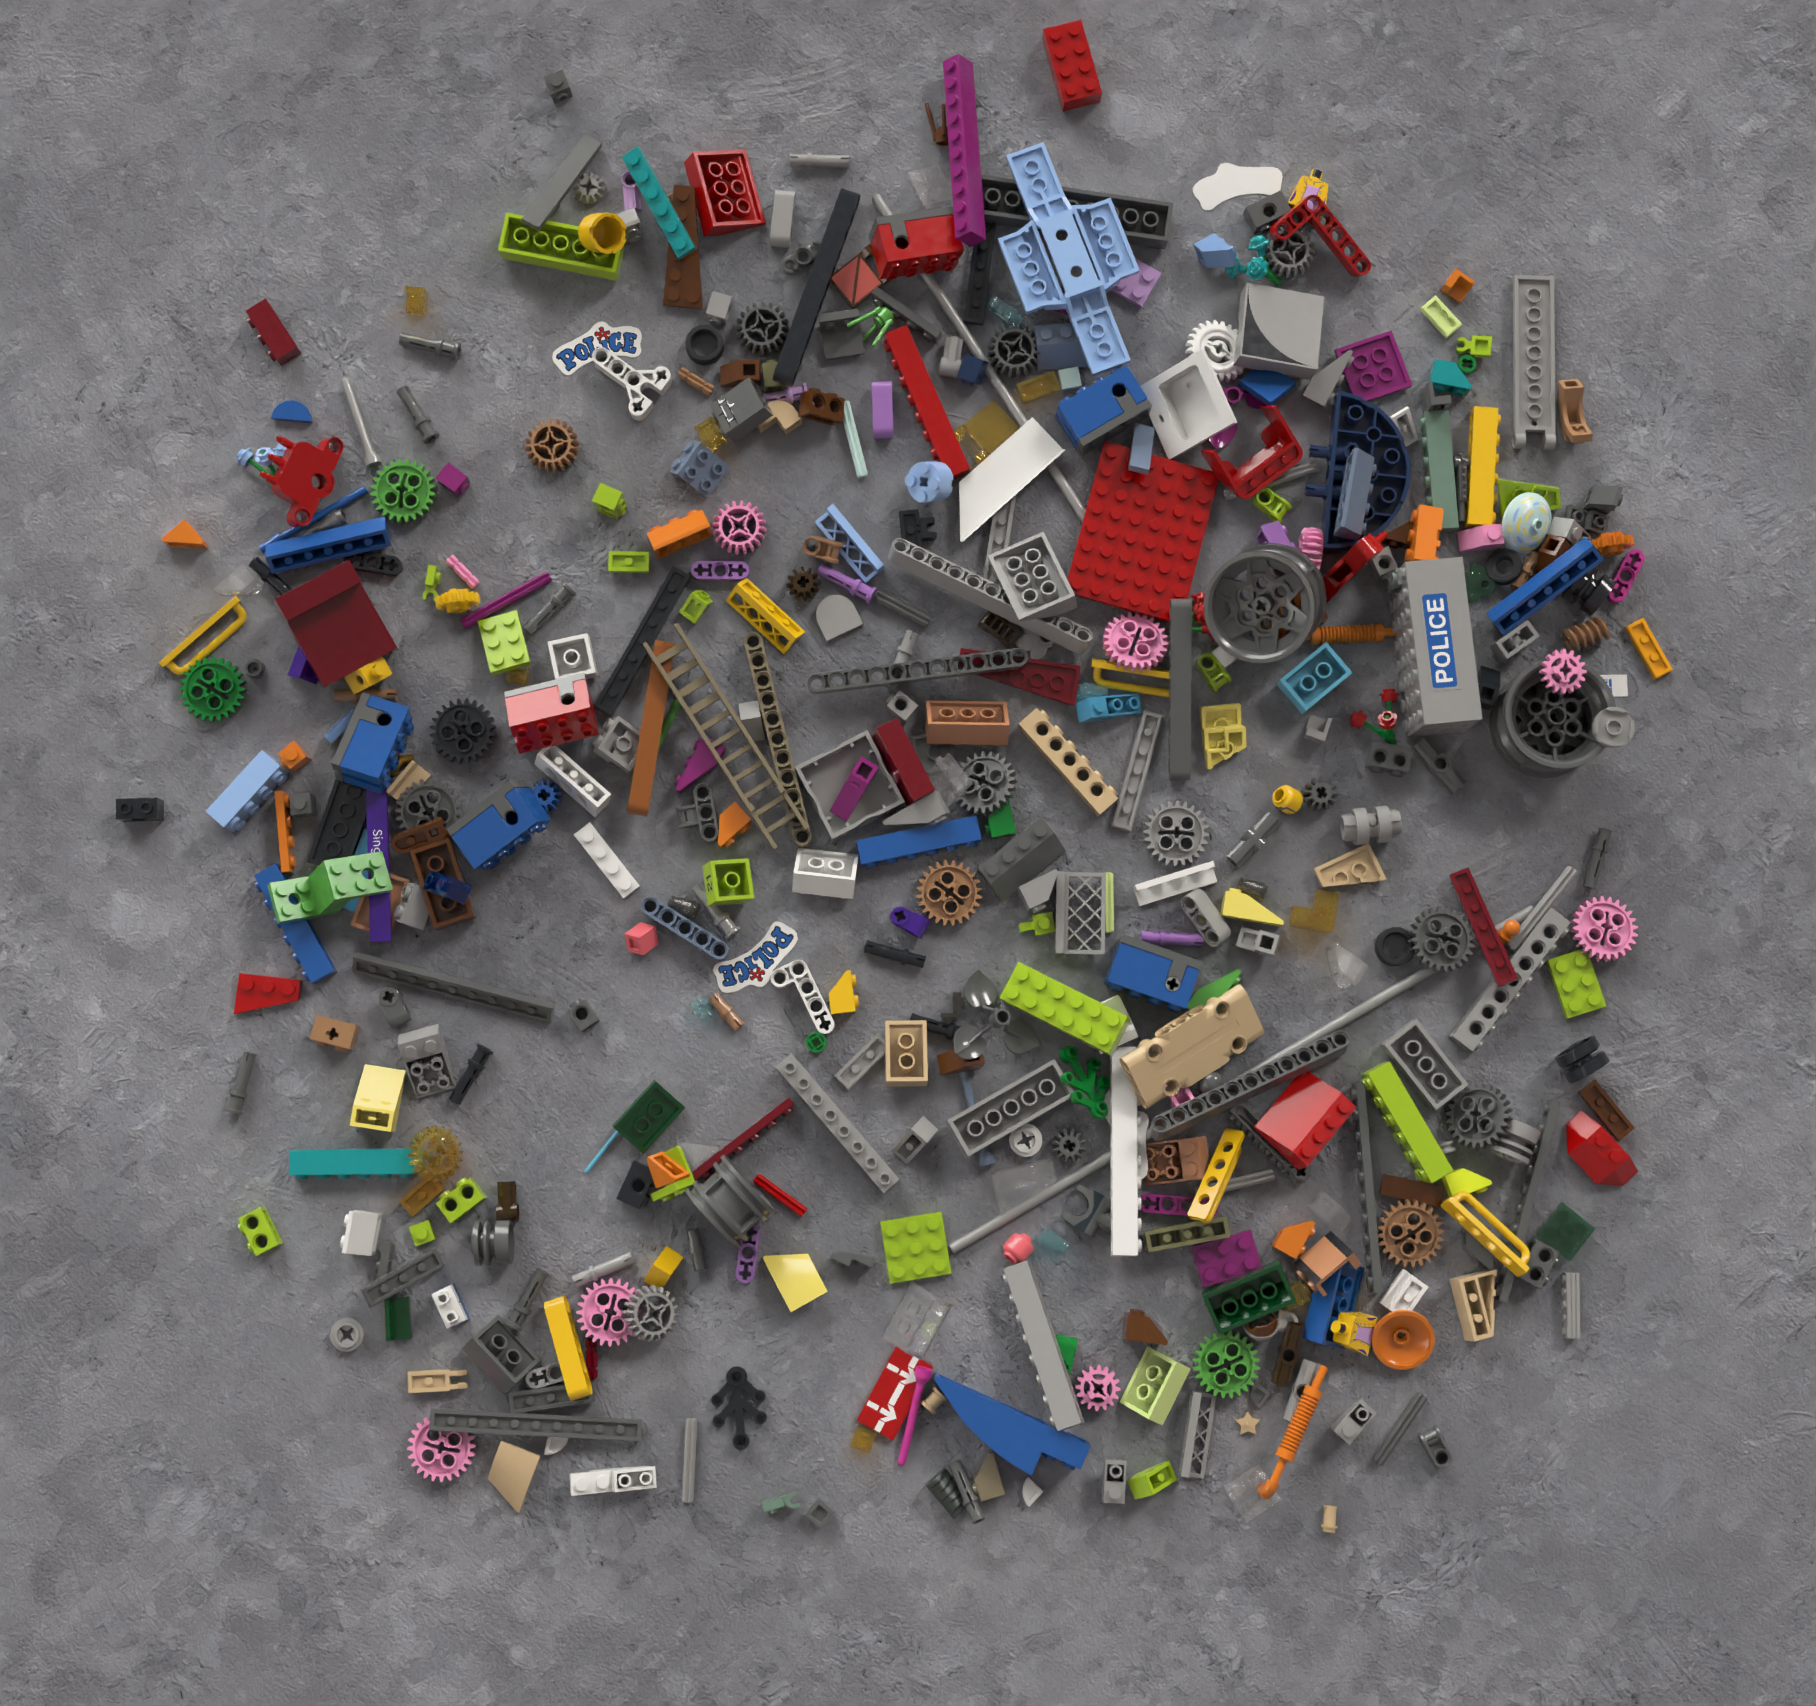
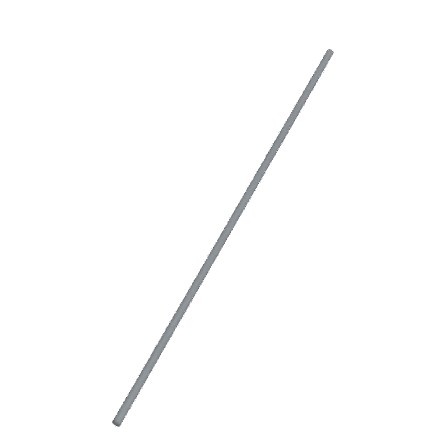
(1319, 1033)

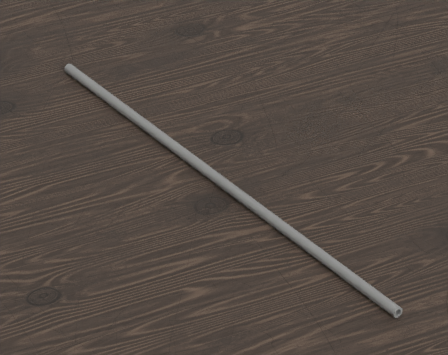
(990, 372)

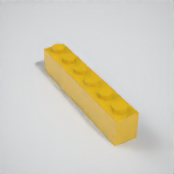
(1481, 473)

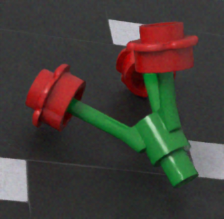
(1387, 719)

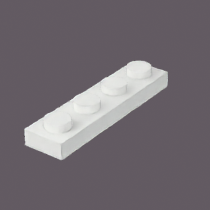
(607, 860)

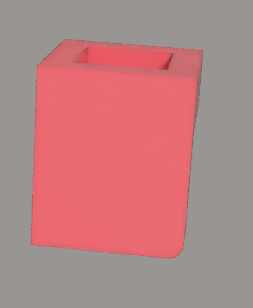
(641, 938)

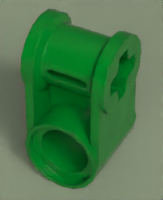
(1068, 1348)

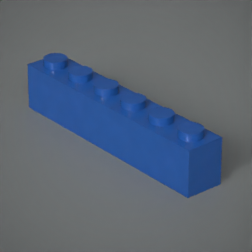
(328, 545)
(1545, 586)
(918, 841)
(298, 934)

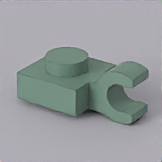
(774, 1504)

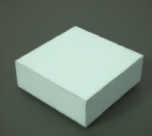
(1069, 378)

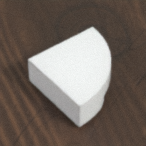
(555, 1444)
(1030, 1491)

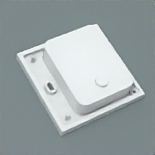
(1188, 405)

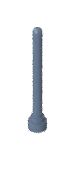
(985, 1157)

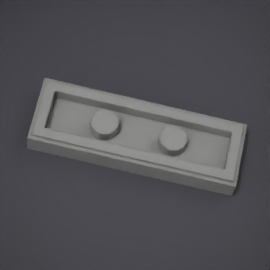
(861, 1062)

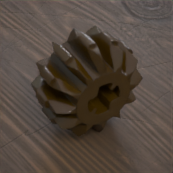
(796, 580)

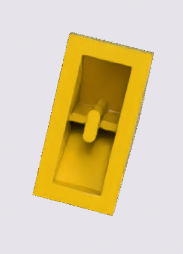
(663, 1267)

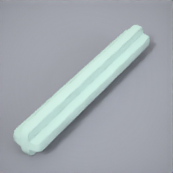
(854, 442)

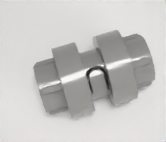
(1362, 826)

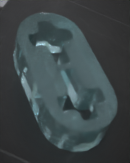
(1004, 311)

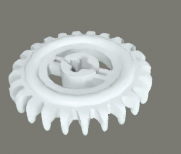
(1216, 350)

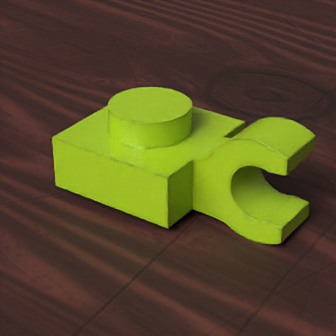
(432, 579)
(1040, 923)

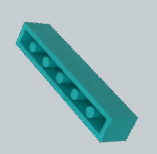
(350, 1162)

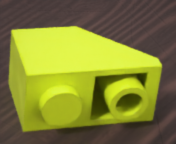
(1465, 1181)

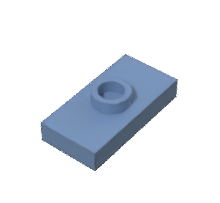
(340, 726)

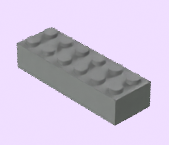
(1009, 1108)

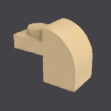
(784, 415)

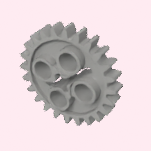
(1175, 851)

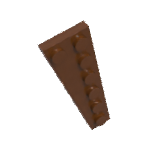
(683, 276)

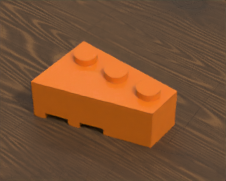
(1425, 533)

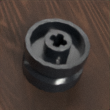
(1581, 1056)

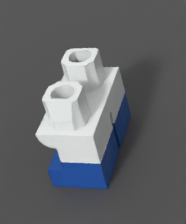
(448, 1305)

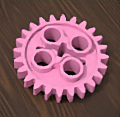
(1152, 647)
(1621, 933)
(592, 1307)
(437, 1466)

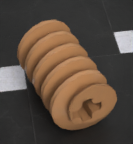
(1585, 632)

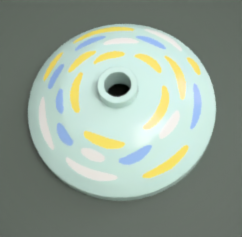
(1526, 522)

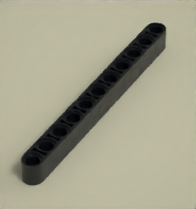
(816, 287)

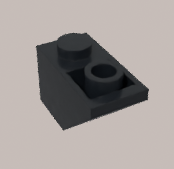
(1488, 686)

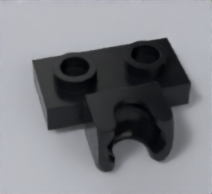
(914, 529)

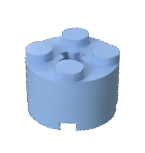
(929, 481)

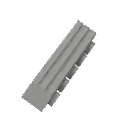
(1571, 1305)

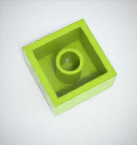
(728, 882)

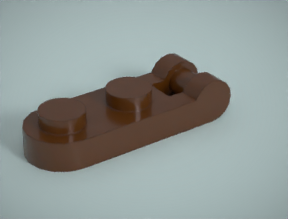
(419, 836)

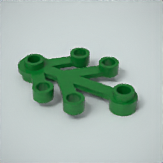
(1096, 1105)

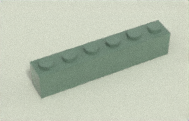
(1439, 466)

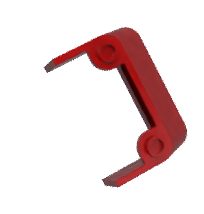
(1277, 457)

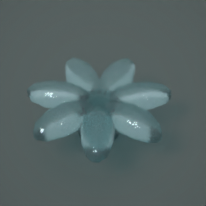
(702, 1007)

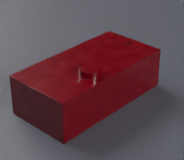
(902, 762)

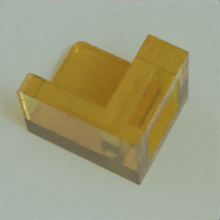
(416, 300)

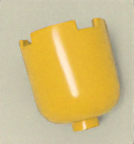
(602, 232)

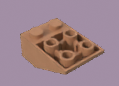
(1177, 1160)

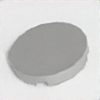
(1613, 727)

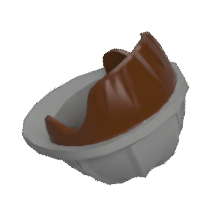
(1262, 1328)

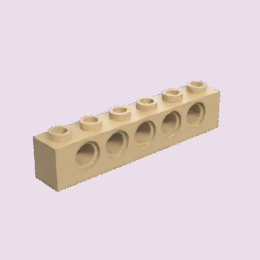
(1029, 727)

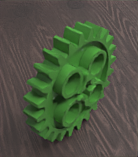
(421, 492)
(1232, 1382)

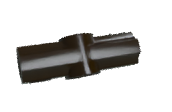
(1284, 1366)

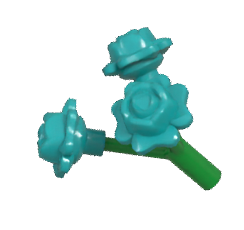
(1258, 266)

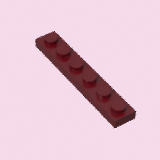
(1483, 927)
(750, 1134)

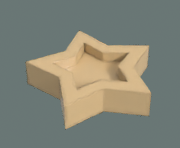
(1247, 1423)

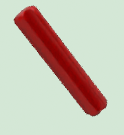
(779, 1195)

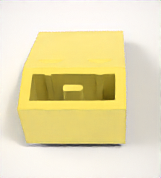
(378, 1098)

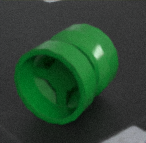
(816, 1042)

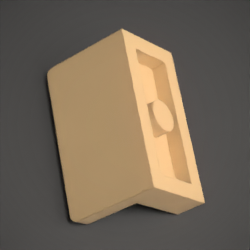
(410, 774)

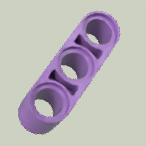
(882, 410)

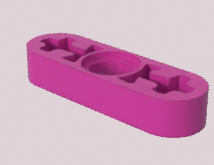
(1636, 566)

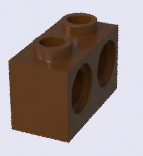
(821, 409)

